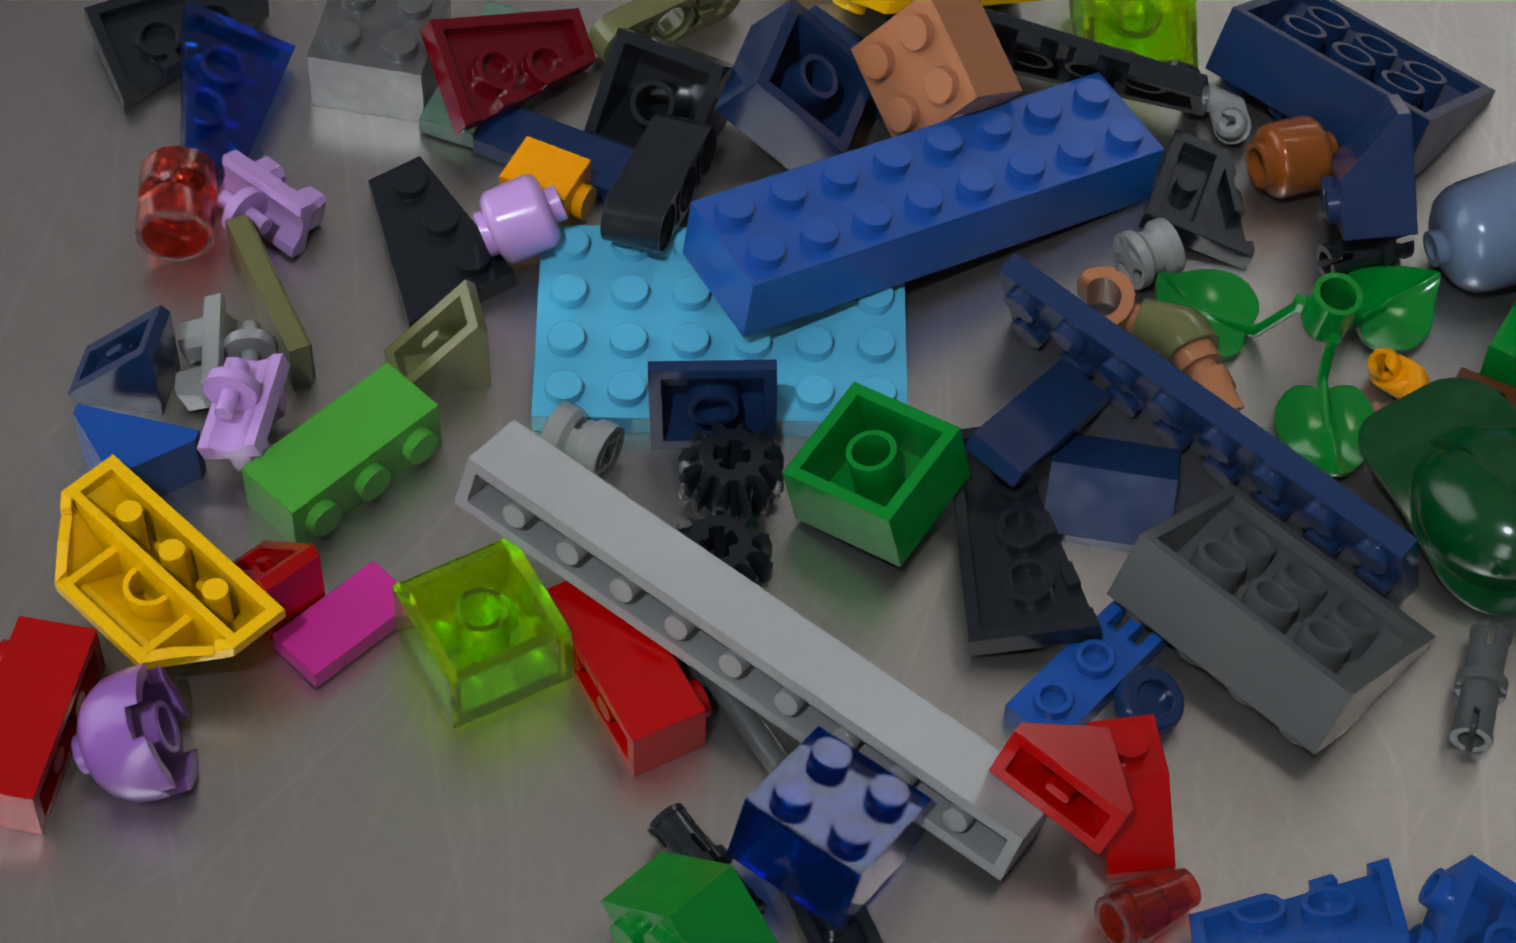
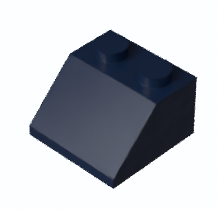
(1374, 176)

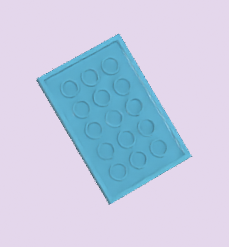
(619, 306)

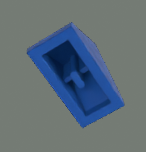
(155, 451)

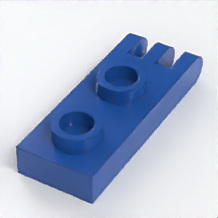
(1085, 674)

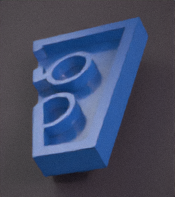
(1328, 913)

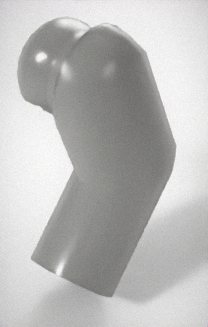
(1228, 115)

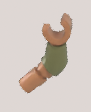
(1167, 328)

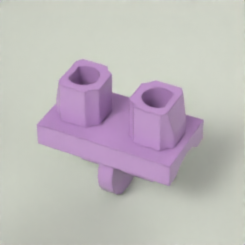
(274, 207)
(244, 404)

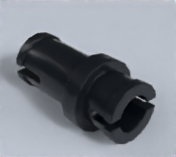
(1362, 253)

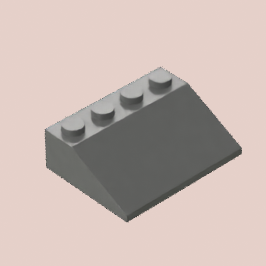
(1268, 616)

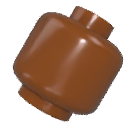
(1290, 156)

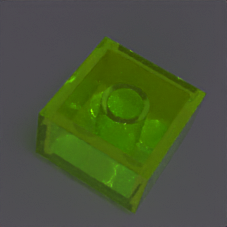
(483, 631)

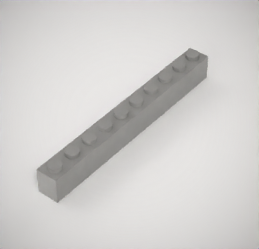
(743, 637)

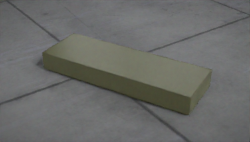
(271, 299)

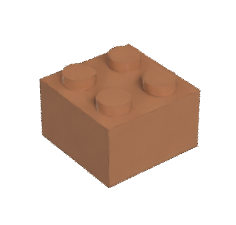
(934, 64)

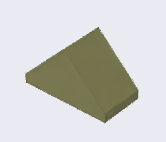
(446, 346)

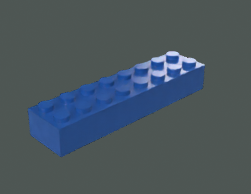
(919, 202)

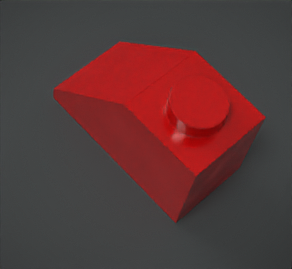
(1146, 838)

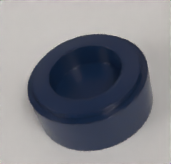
(1149, 693)

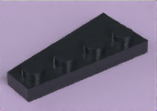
(1063, 57)

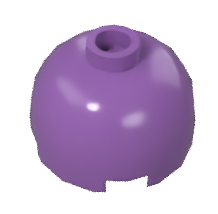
(133, 736)

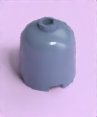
(1476, 231)

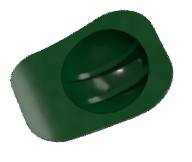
(1453, 476)

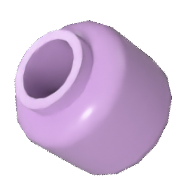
(520, 219)

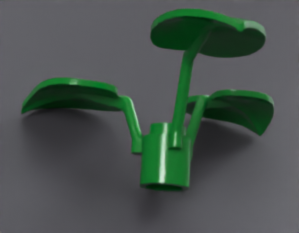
(1385, 304)

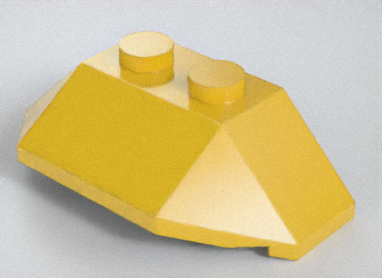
(152, 575)

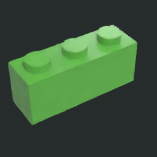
(342, 456)

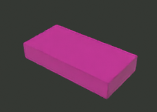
(339, 625)

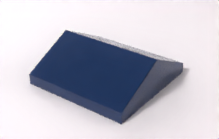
(697, 393)
(1110, 490)

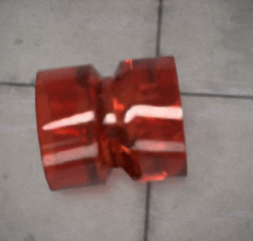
(176, 203)

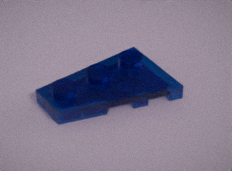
(226, 82)

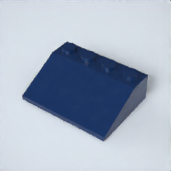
(1338, 67)

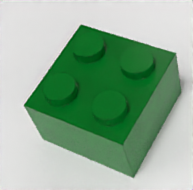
(877, 473)

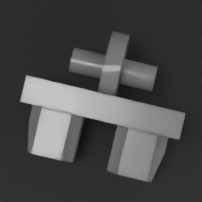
(211, 341)

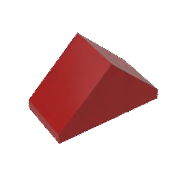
(287, 573)
(1070, 777)

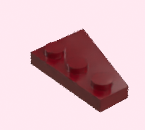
(503, 60)

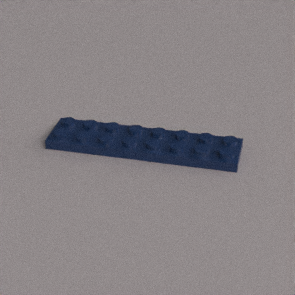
(1196, 418)

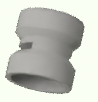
(586, 441)

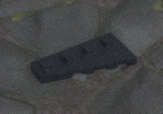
(1014, 568)

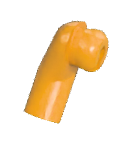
(1395, 372)

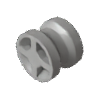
(1148, 252)

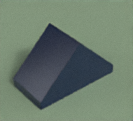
(131, 365)

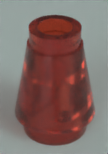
(1145, 906)

